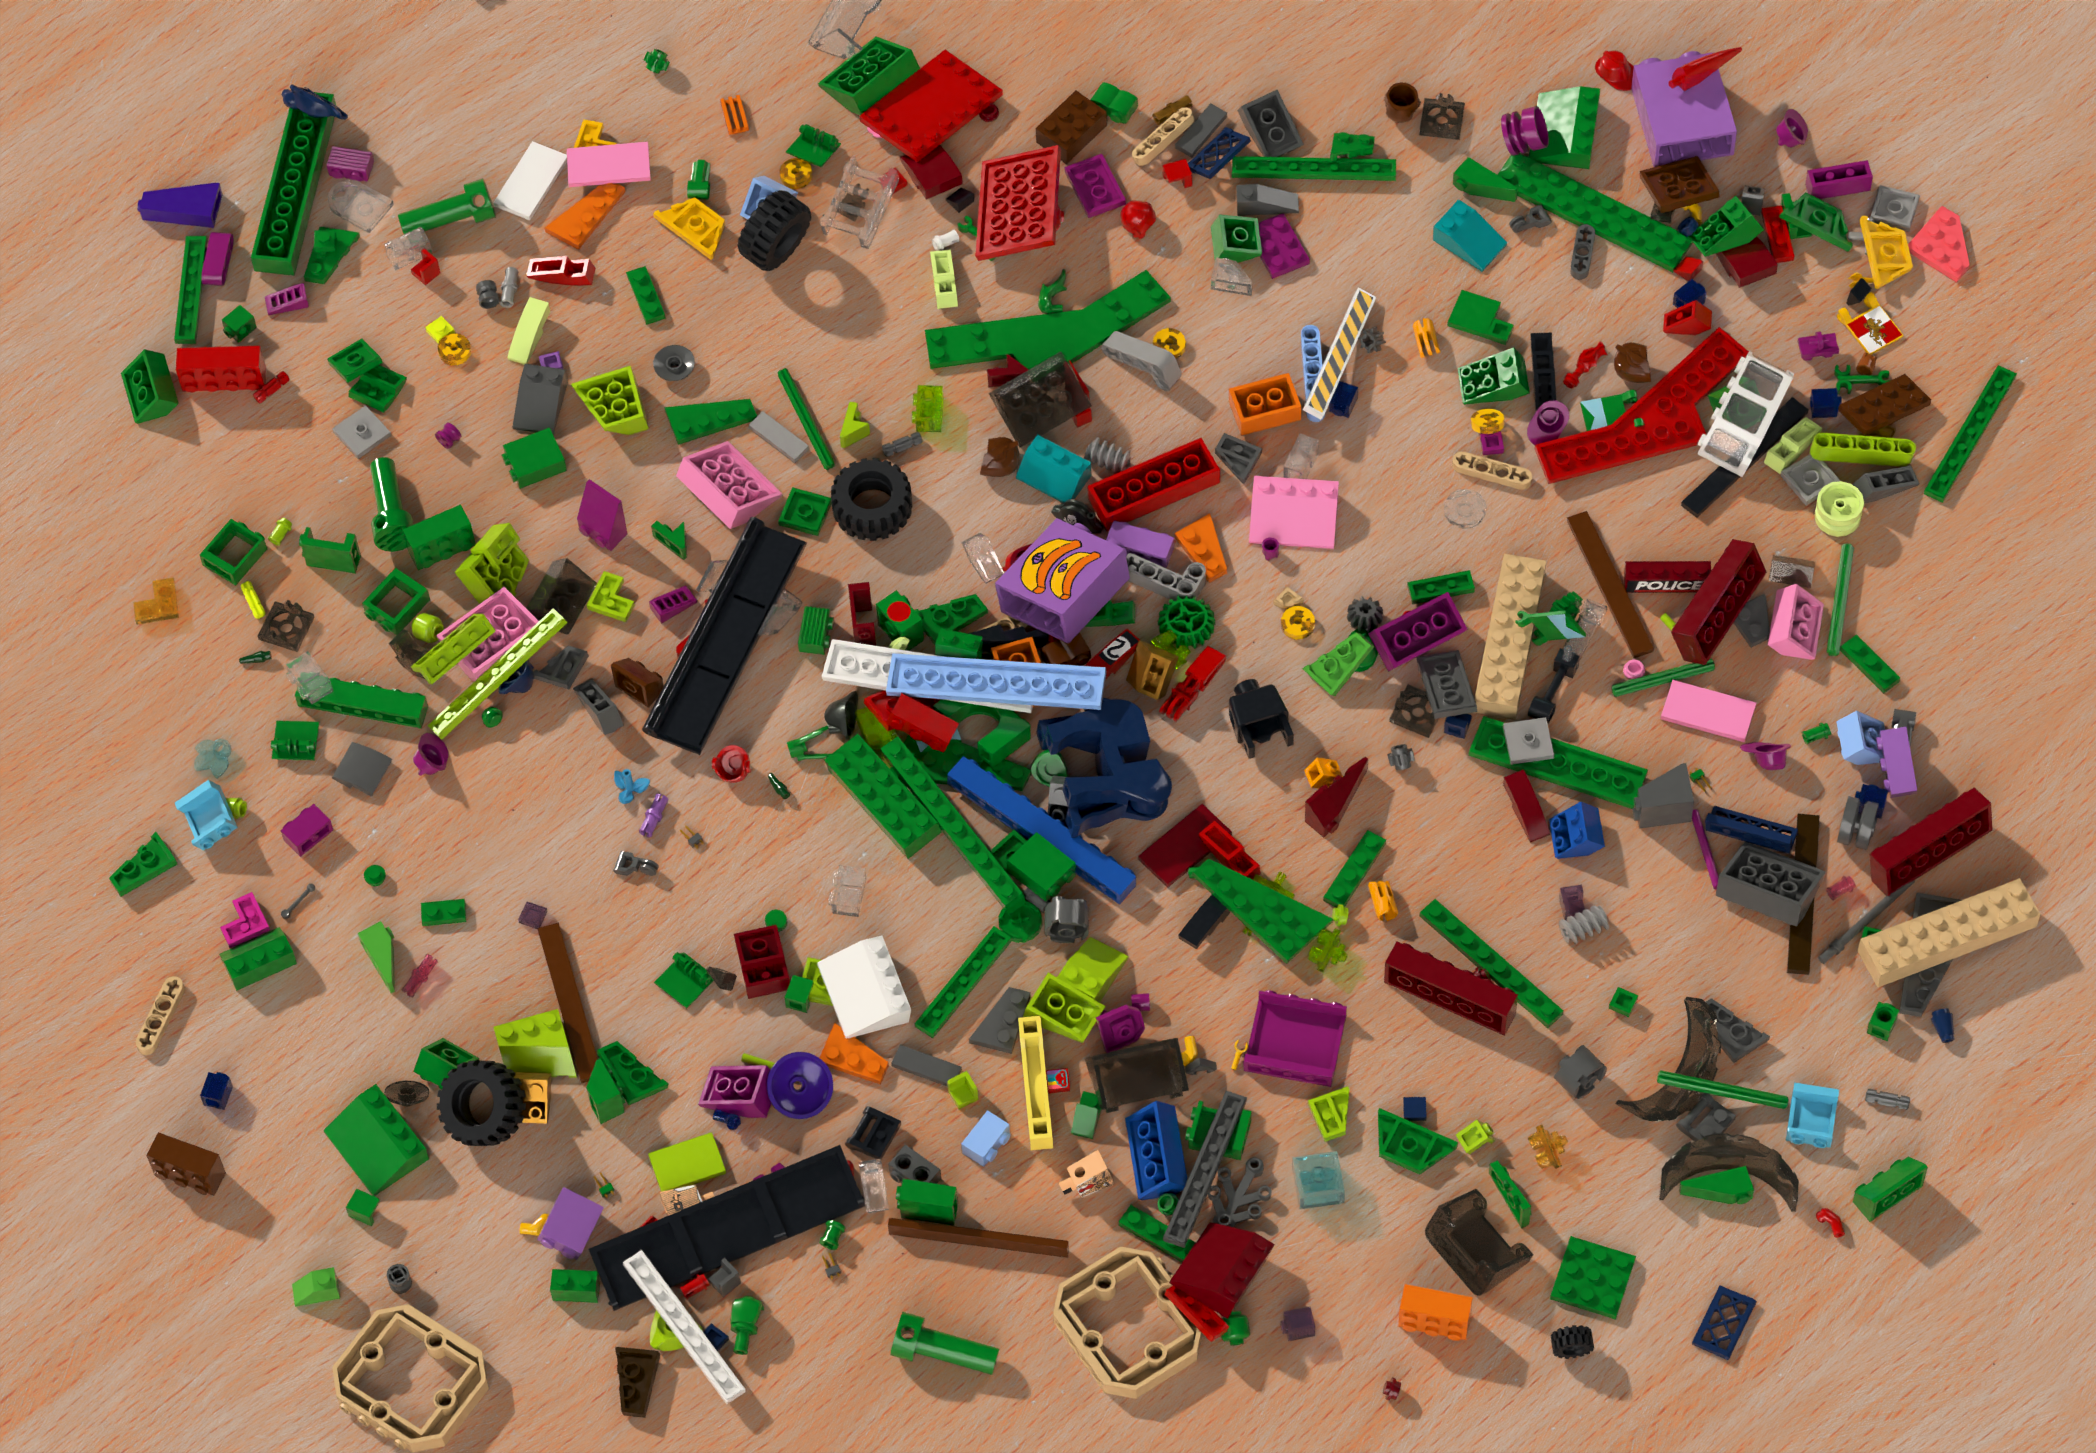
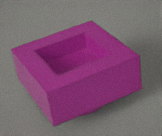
(1492, 443)

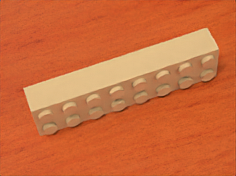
(1506, 642)
(1948, 932)

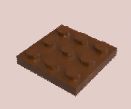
(1679, 184)

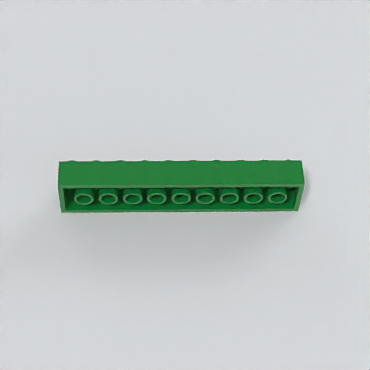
(291, 192)

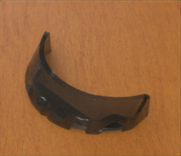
(1697, 1061)
(1731, 1152)

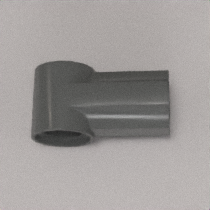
(1906, 719)

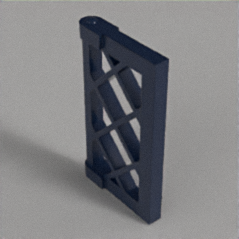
(1218, 164)
(1714, 1307)

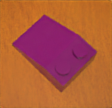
(601, 516)
(737, 1090)

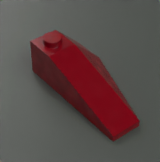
(1330, 803)

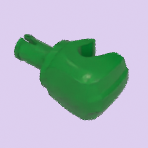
(743, 1317)

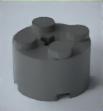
(1066, 919)
(1580, 1072)

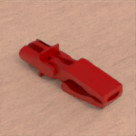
(1198, 678)

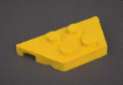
(694, 224)
(1886, 251)

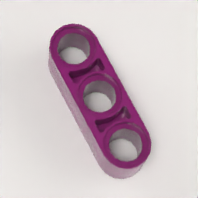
(217, 259)

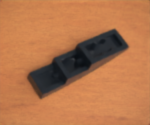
(1542, 368)
(996, 636)
(1204, 922)

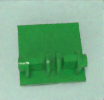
(814, 145)
(295, 740)
(684, 979)

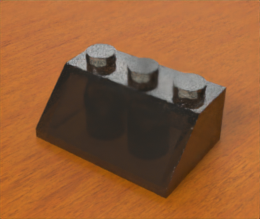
(565, 590)

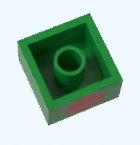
(900, 619)

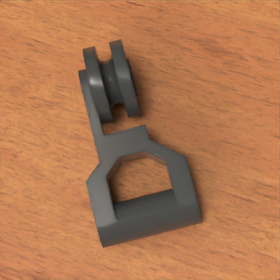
(1519, 223)
(648, 866)

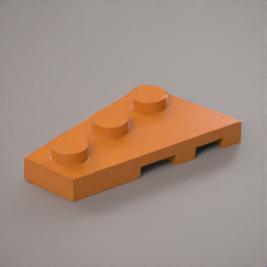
(1202, 546)
(853, 1057)

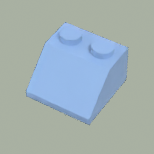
(760, 189)
(1858, 738)

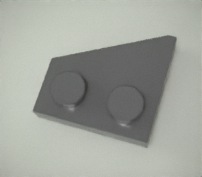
(1238, 455)
(563, 668)

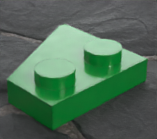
(1351, 145)

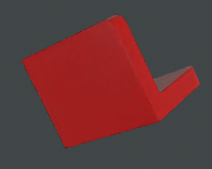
(1178, 171)
(427, 268)

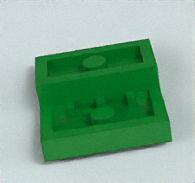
(378, 388)

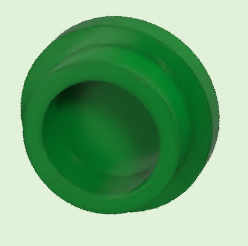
(491, 717)
(374, 875)
(1167, 1203)

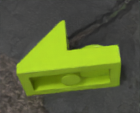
(852, 428)

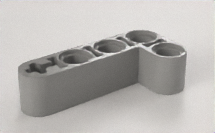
(1145, 357)
(1139, 567)

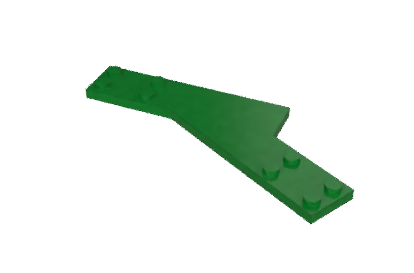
(1042, 336)

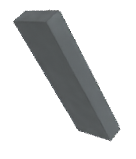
(1201, 130)
(925, 1065)

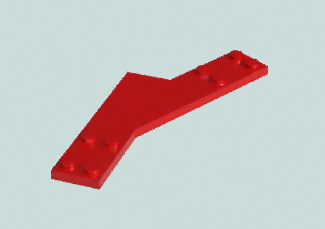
(1667, 414)

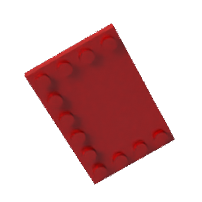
(931, 105)
(1018, 203)

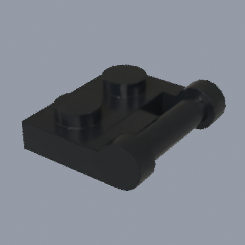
(878, 1137)

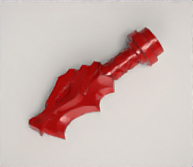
(1586, 360)

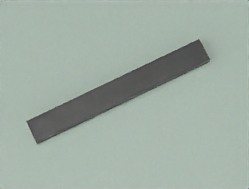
(1205, 1169)

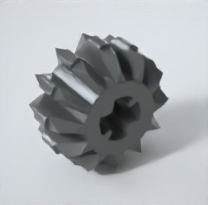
(1364, 614)

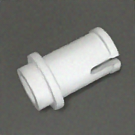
(945, 240)

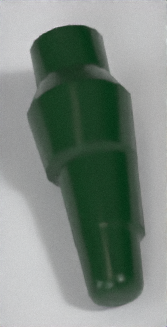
(258, 657)
(778, 786)

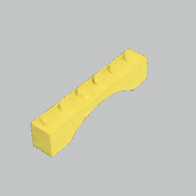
(1035, 1083)

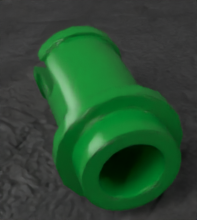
(1816, 733)

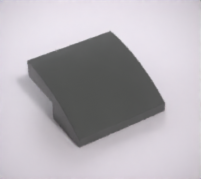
(362, 768)

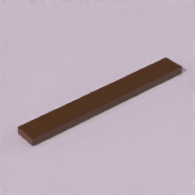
(1610, 584)
(568, 1000)
(978, 1237)

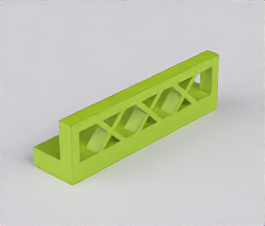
(454, 648)

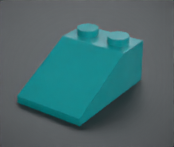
(1468, 236)

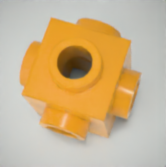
(1322, 772)

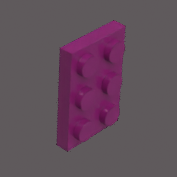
(1095, 185)
(1280, 247)

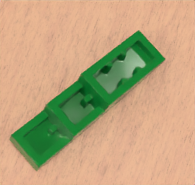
(1114, 614)

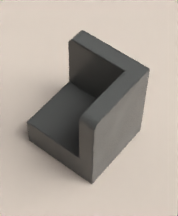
(725, 1278)

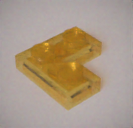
(162, 607)

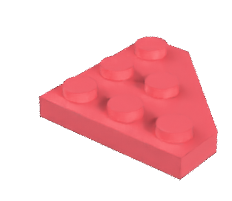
(1942, 244)

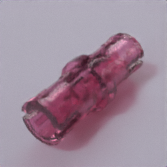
(419, 975)

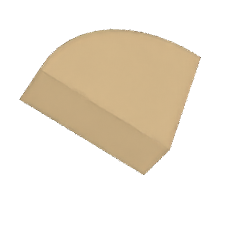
(1288, 599)

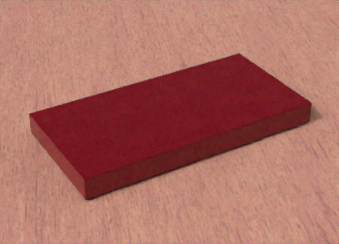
(1180, 847)

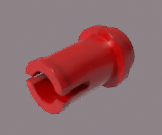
(695, 1286)

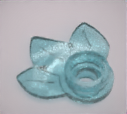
(210, 758)

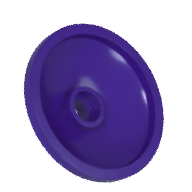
(814, 1090)

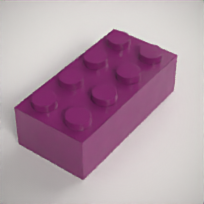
(1418, 631)

